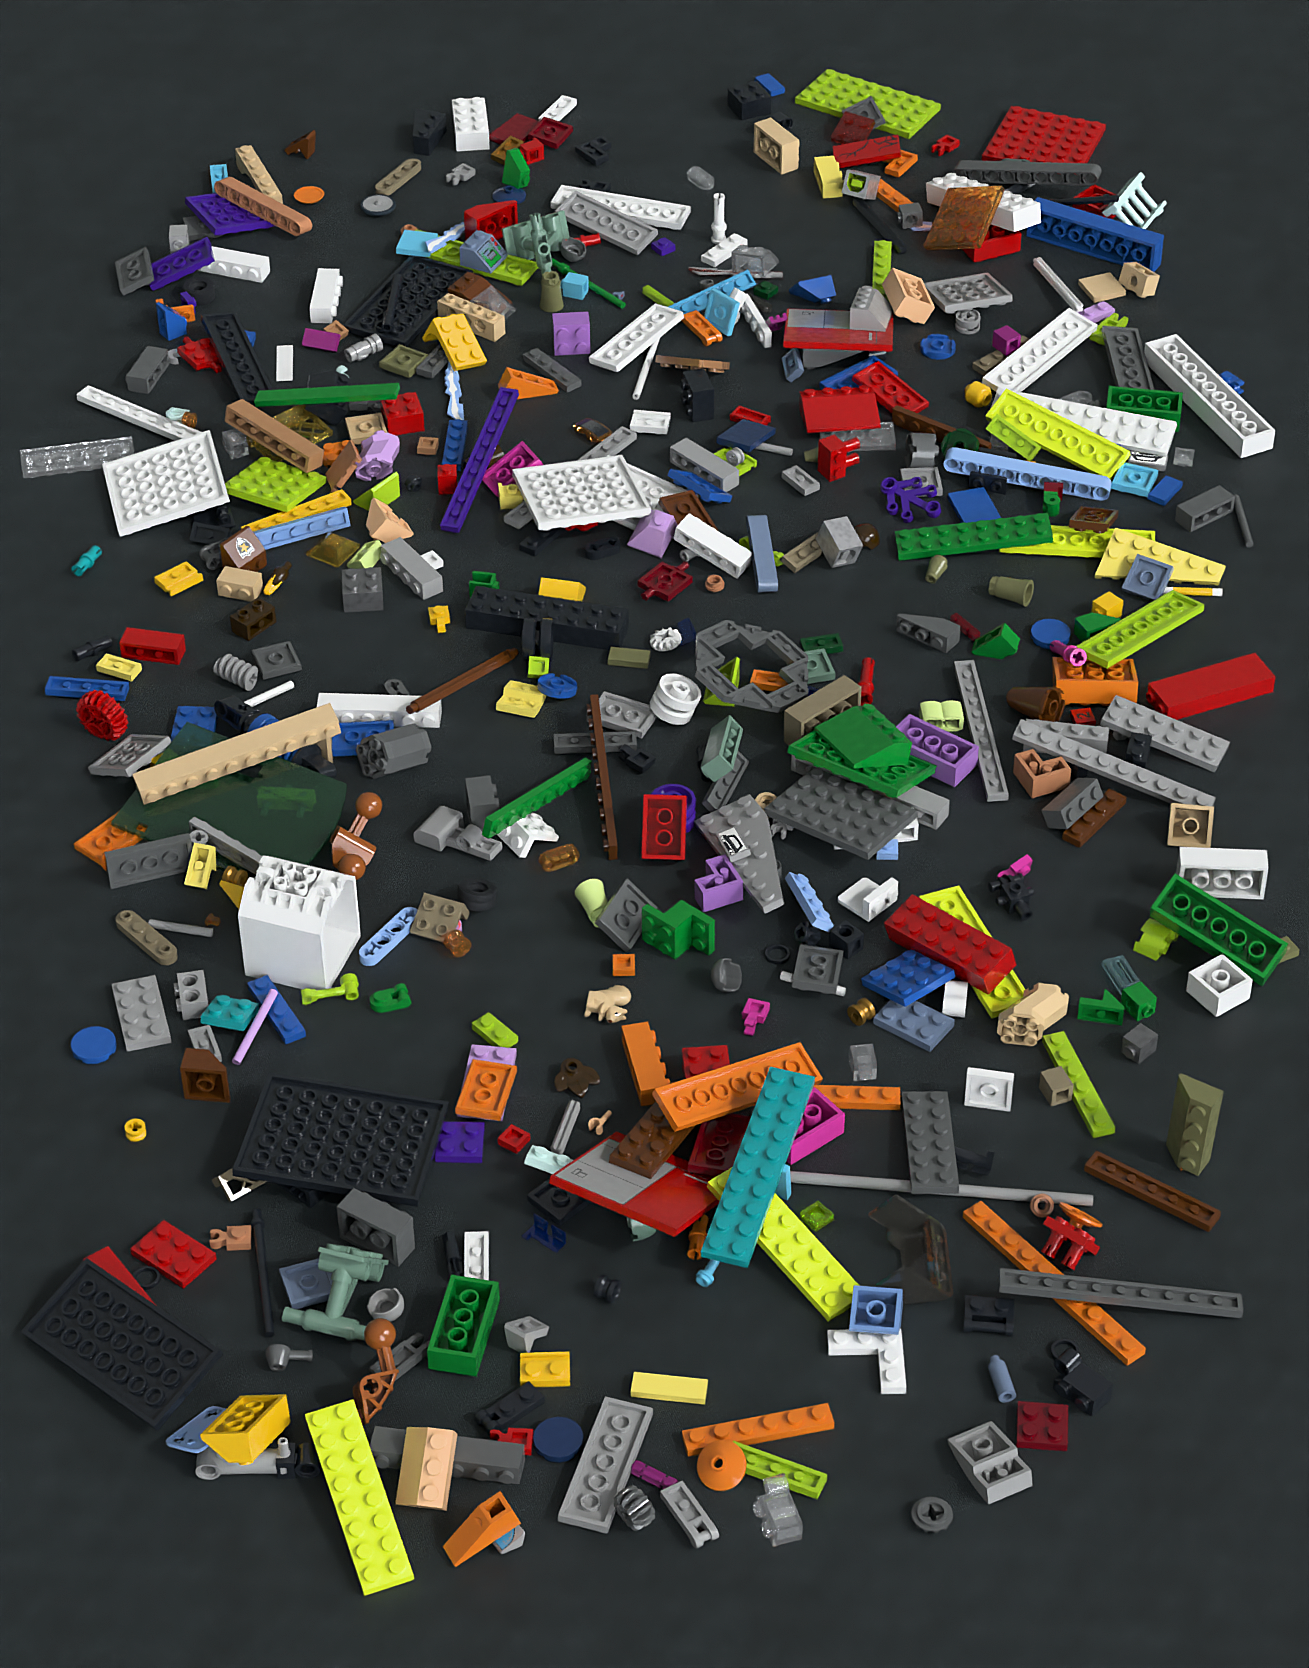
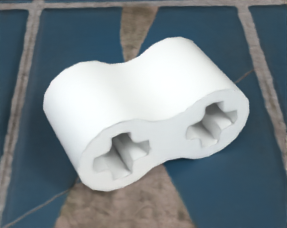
(955, 998)

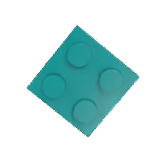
(230, 1013)

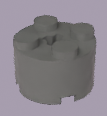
(921, 450)

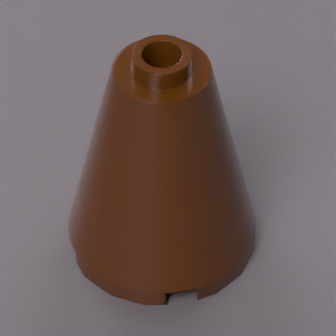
(1037, 702)

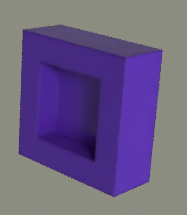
(663, 246)
(186, 299)

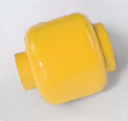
(978, 394)

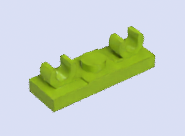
(1013, 437)

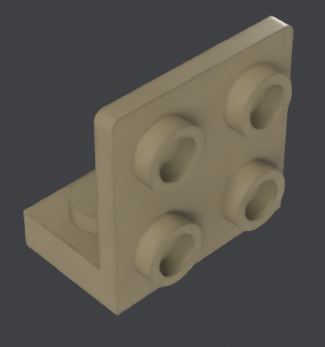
(437, 917)

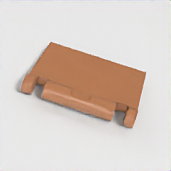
(343, 467)

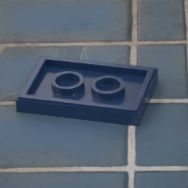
(746, 435)

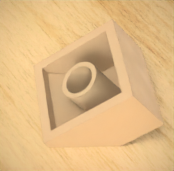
(1190, 825)

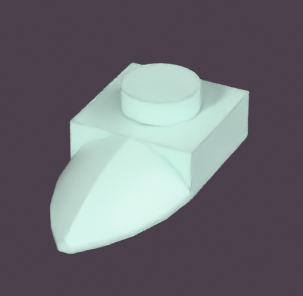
(175, 414)

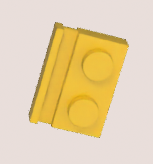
(178, 578)
(545, 1369)

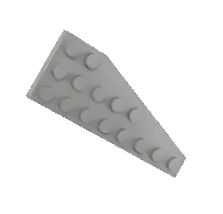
(758, 869)

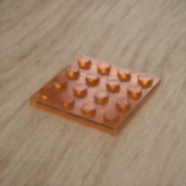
(964, 217)

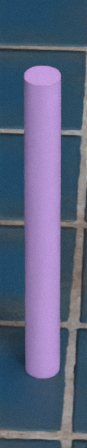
(252, 1031)

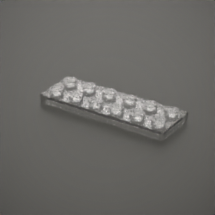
(73, 457)

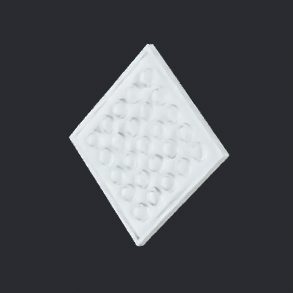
(165, 483)
(581, 492)

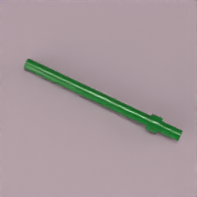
(564, 269)

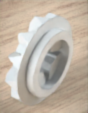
(671, 640)

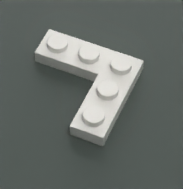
(886, 1346)

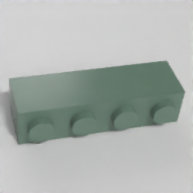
(721, 749)

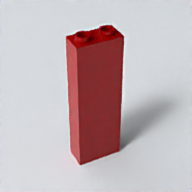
(1211, 687)

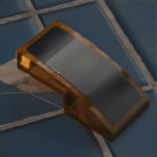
(593, 429)

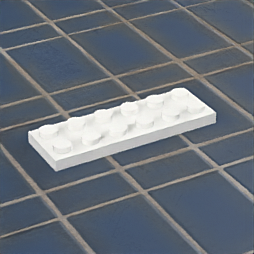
(636, 337)

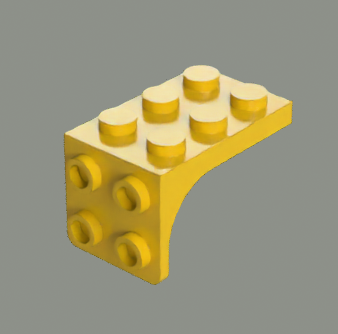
(456, 341)

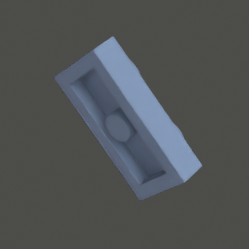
(792, 364)

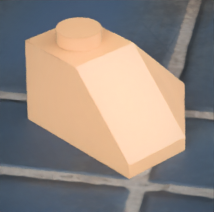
(385, 524)

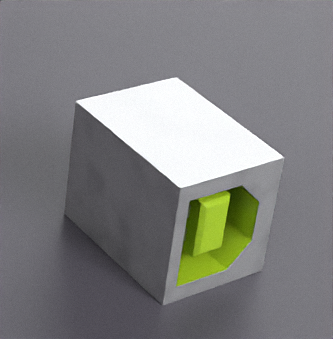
(861, 184)

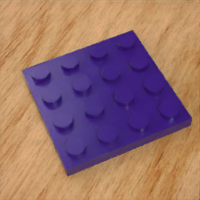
(224, 216)

